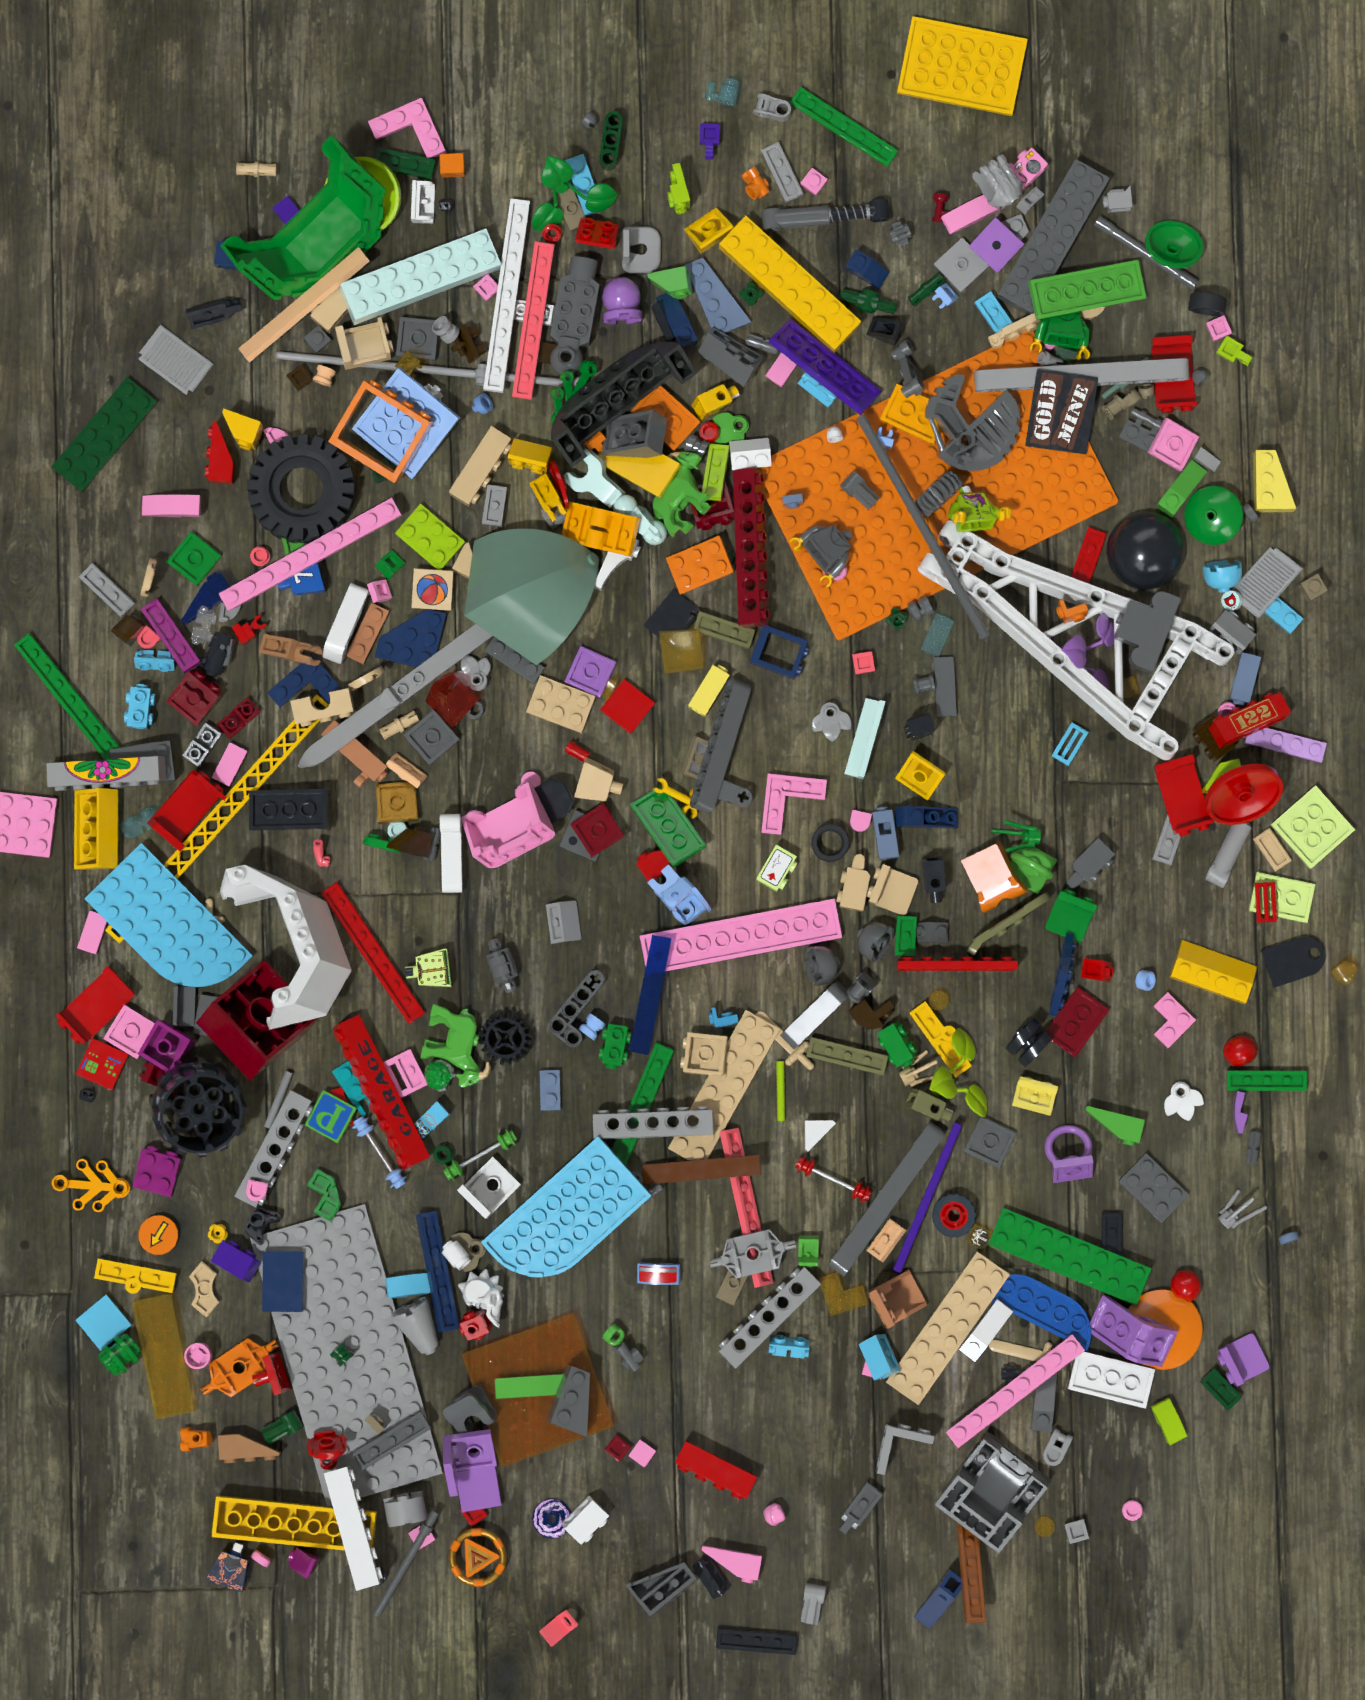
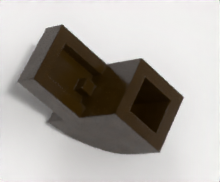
(866, 1018)

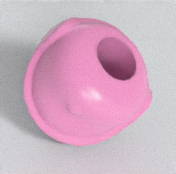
(774, 1514)

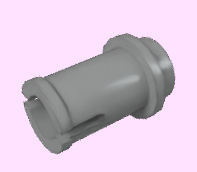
(1046, 359)

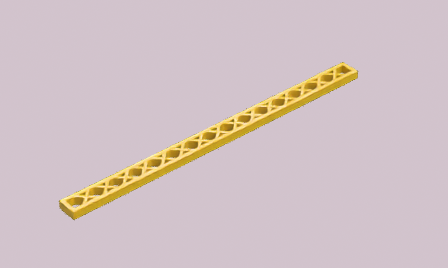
(240, 805)

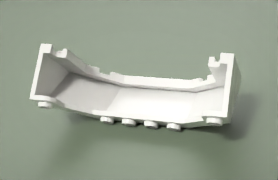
(314, 938)

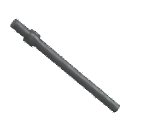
(425, 1530)

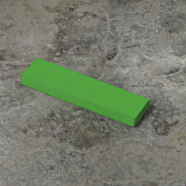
(527, 1386)

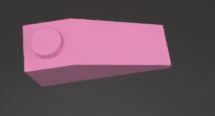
(739, 1563)

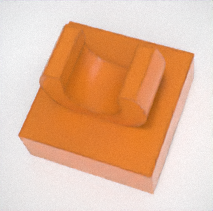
(595, 442)

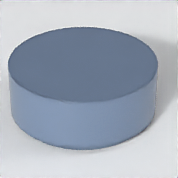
(1288, 1238)

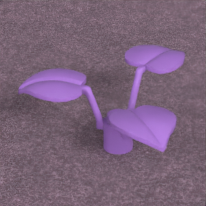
(1076, 648)

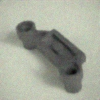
(911, 382)

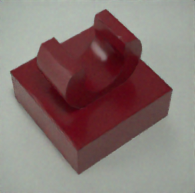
(151, 1073)

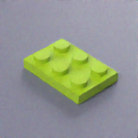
(430, 537)

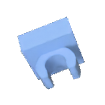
(946, 294)
(886, 441)

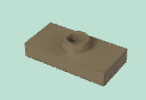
(571, 208)
(730, 1288)

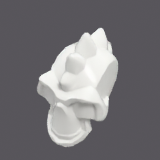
(484, 1293)

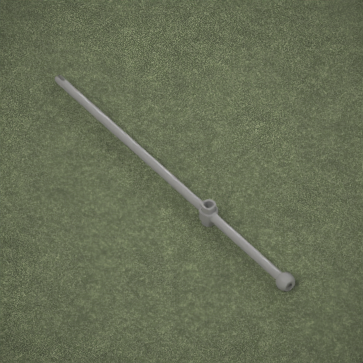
(478, 374)

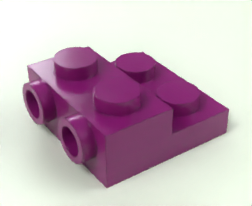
(157, 1171)

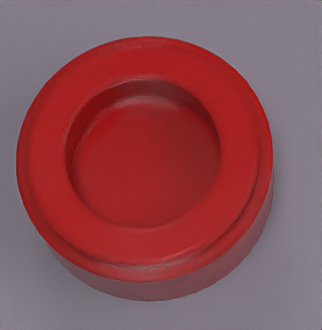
(709, 431)

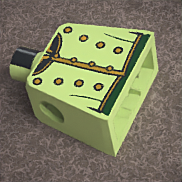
(431, 969)

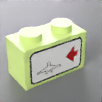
(776, 868)

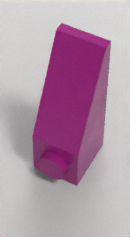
(303, 1561)

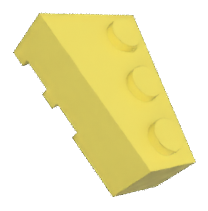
(1270, 484)

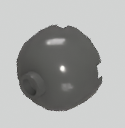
(874, 940)
(821, 965)

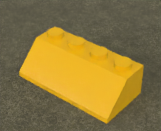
(96, 829)
(1213, 972)

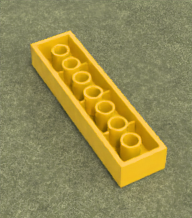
(789, 284)
(281, 1522)

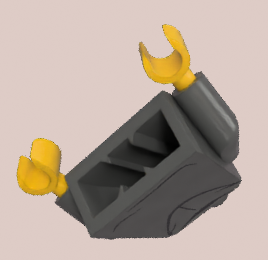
(827, 548)

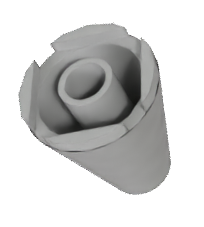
(417, 1325)

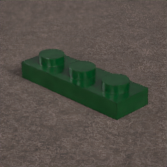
(407, 163)

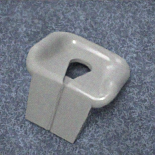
(641, 263)

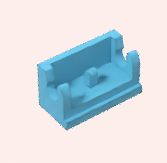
(879, 1357)

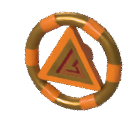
(477, 1557)

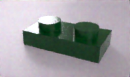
(1220, 1389)

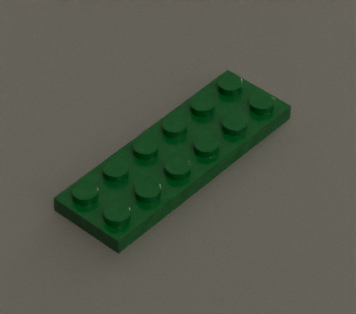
(104, 434)

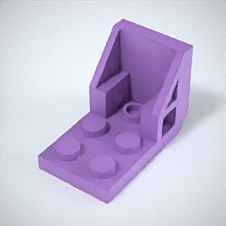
(1132, 1334)

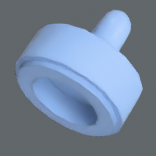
(1145, 980)

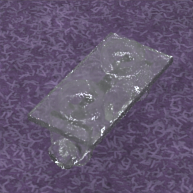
(206, 618)

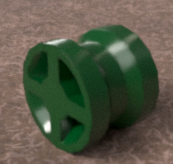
(342, 1354)

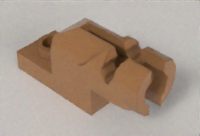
(289, 649)

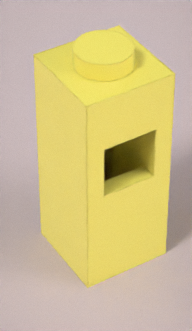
(709, 690)

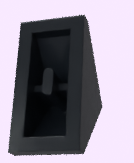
(884, 330)

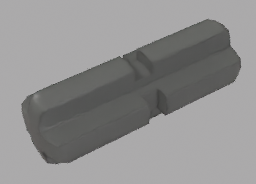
(757, 342)
(436, 832)
(1252, 1152)

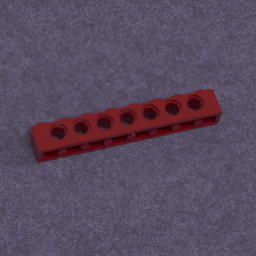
(743, 540)

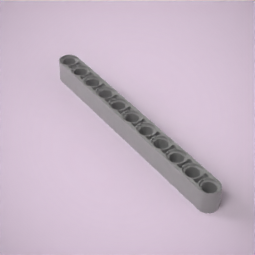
(1107, 374)

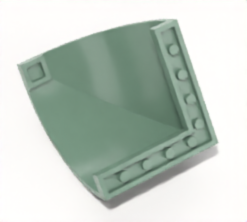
(529, 588)

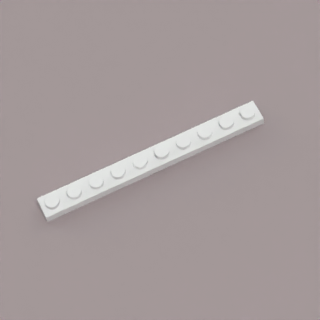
(506, 295)

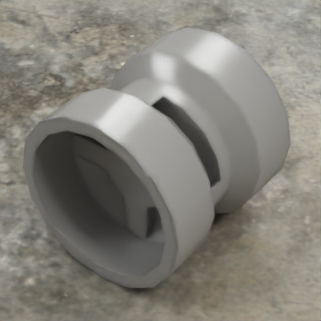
(443, 328)

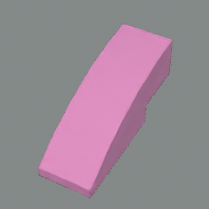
(968, 214)
(171, 505)

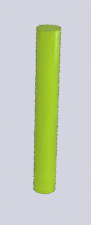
(780, 1091)

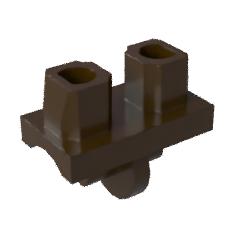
(465, 344)

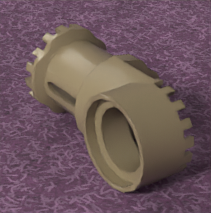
(1118, 404)

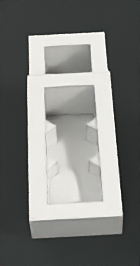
(611, 562)

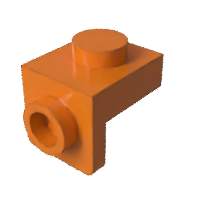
(1074, 614)

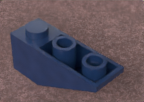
(926, 817)
(939, 1599)

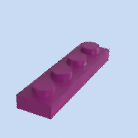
(170, 635)

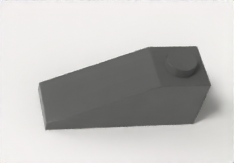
(1044, 1406)

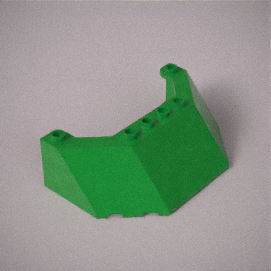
(320, 235)

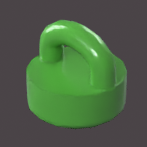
(610, 1334)

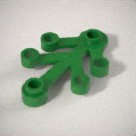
(585, 374)

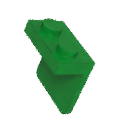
(1070, 915)

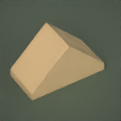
(463, 562)

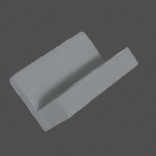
(563, 922)

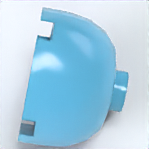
(1222, 574)

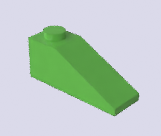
(1181, 489)
(1122, 1126)

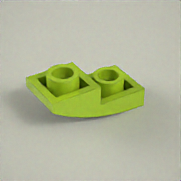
(1169, 1421)

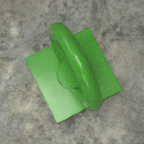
(1032, 867)

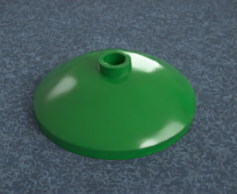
(1174, 244)
(1226, 510)

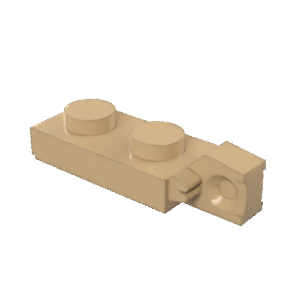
(1013, 331)

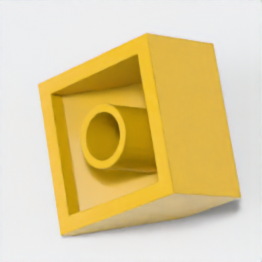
(244, 429)

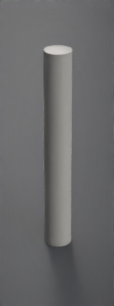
(278, 1099)

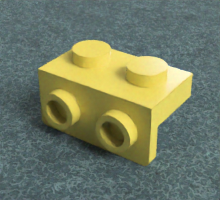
(1035, 1095)

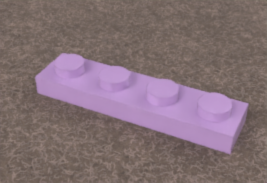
(1288, 744)

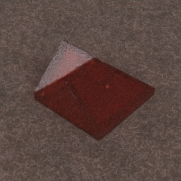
(451, 699)

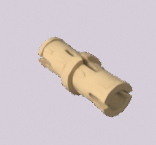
(256, 169)
(398, 725)

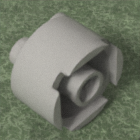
(405, 1509)

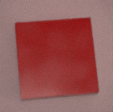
(627, 706)

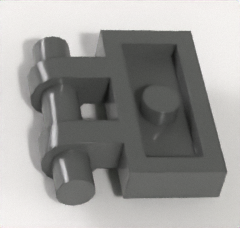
(1137, 435)

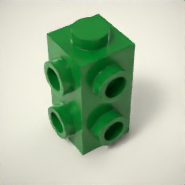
(897, 1044)
(613, 1051)

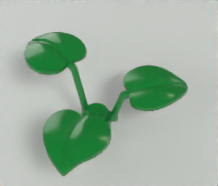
(555, 176)

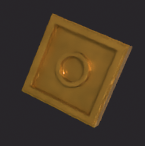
(396, 802)

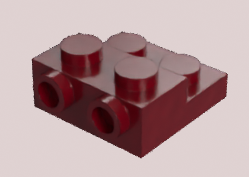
(720, 511)
(195, 696)

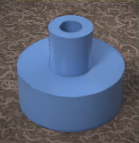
(482, 404)

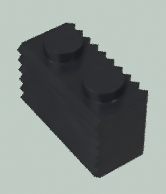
(919, 727)

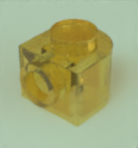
(1344, 972)

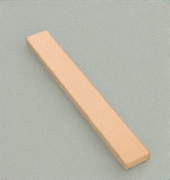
(303, 304)

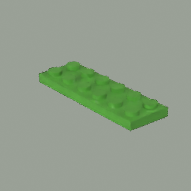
(1087, 289)

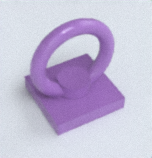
(1070, 1167)

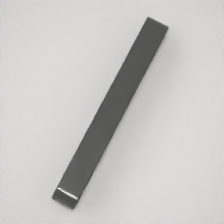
(886, 1198)

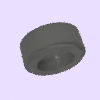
(1250, 513)

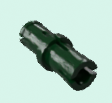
(926, 289)

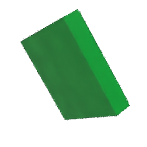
(194, 559)

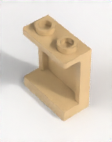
(364, 344)

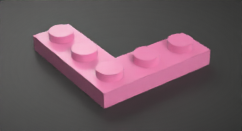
(407, 115)
(780, 786)

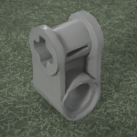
(770, 108)

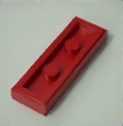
(1088, 555)

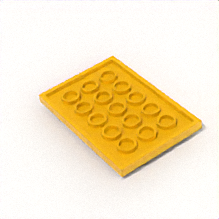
(962, 66)

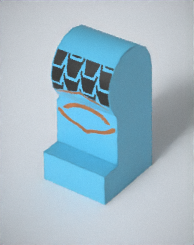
(431, 1119)

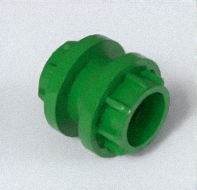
(119, 1354)

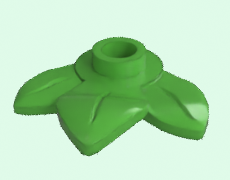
(727, 427)

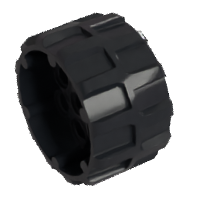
(207, 1140)

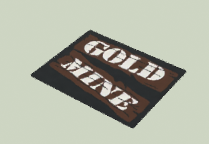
(1061, 411)

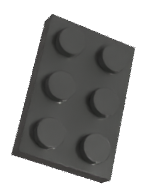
(1153, 1188)

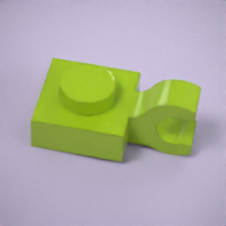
(1231, 351)

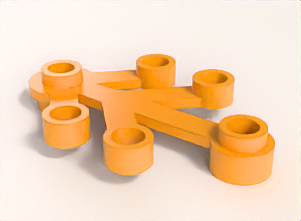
(94, 1186)

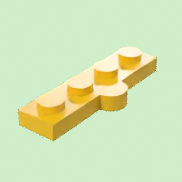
(939, 1037)
(135, 1276)

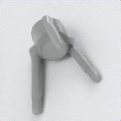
(1229, 1218)

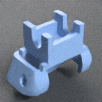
(674, 896)

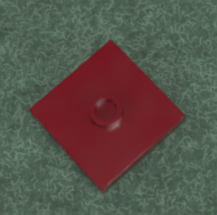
(597, 830)

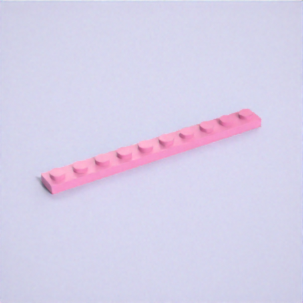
(310, 554)

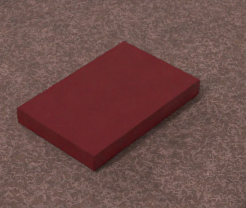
(1077, 1021)

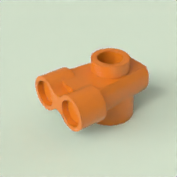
(757, 186)
(194, 1438)

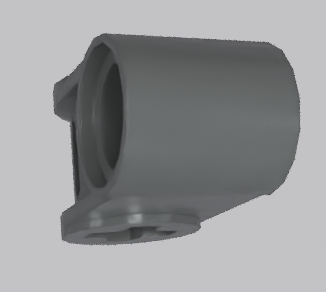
(729, 793)
(861, 987)

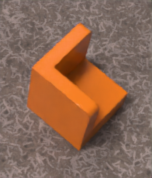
(452, 165)

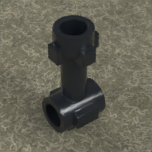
(1009, 1373)

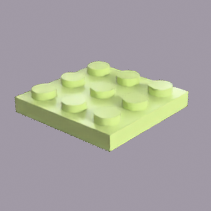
(1312, 827)

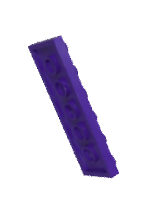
(825, 366)

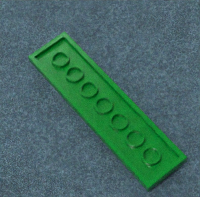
(1069, 1256)

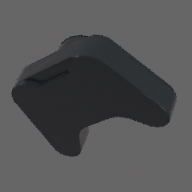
(258, 1223)

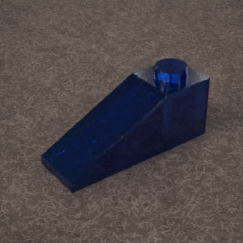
(207, 596)

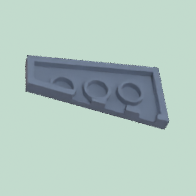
(715, 299)

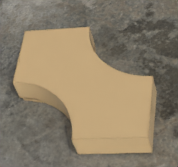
(203, 1280)

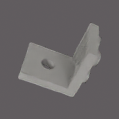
(903, 1431)

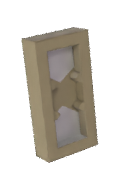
(694, 757)

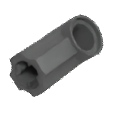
(855, 487)

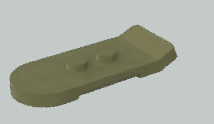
(1001, 928)

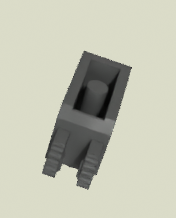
(1089, 863)

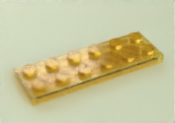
(163, 1356)

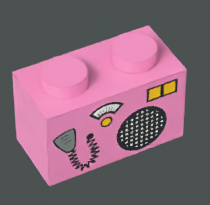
(1028, 167)

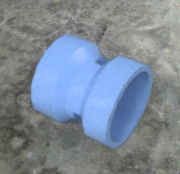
(593, 1025)

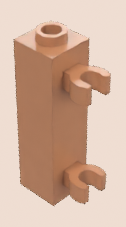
(362, 759)

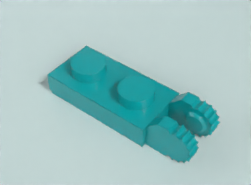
(350, 1085)

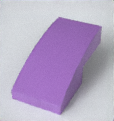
(1239, 1118)

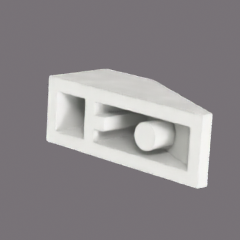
(986, 1330)

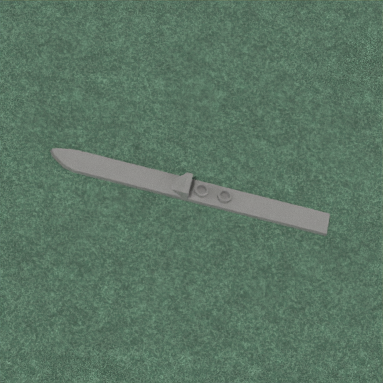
(394, 696)

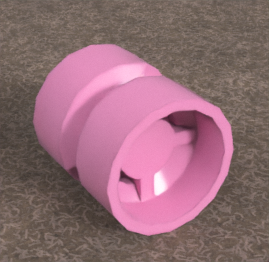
(198, 1355)

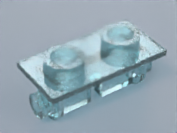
(133, 825)

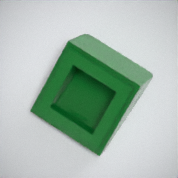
(390, 564)

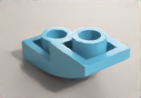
(407, 1285)

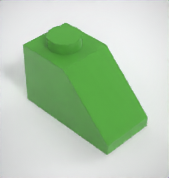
(673, 281)

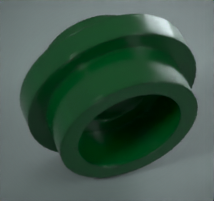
(438, 1159)

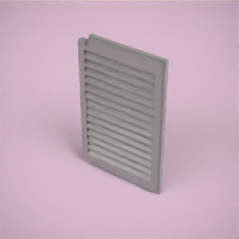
(174, 360)
(1266, 581)

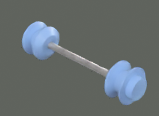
(364, 1129)

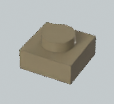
(375, 1422)

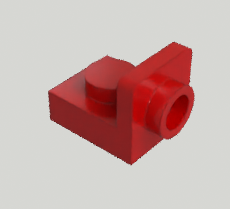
(1097, 970)

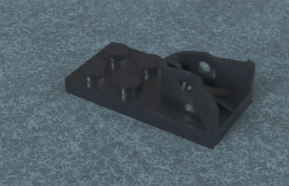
(288, 809)

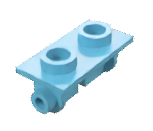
(817, 390)
(145, 660)
(780, 1344)

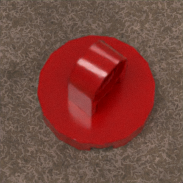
(327, 1446)

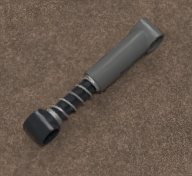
(778, 219)

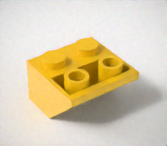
(529, 456)

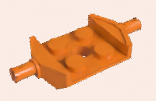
(222, 1369)

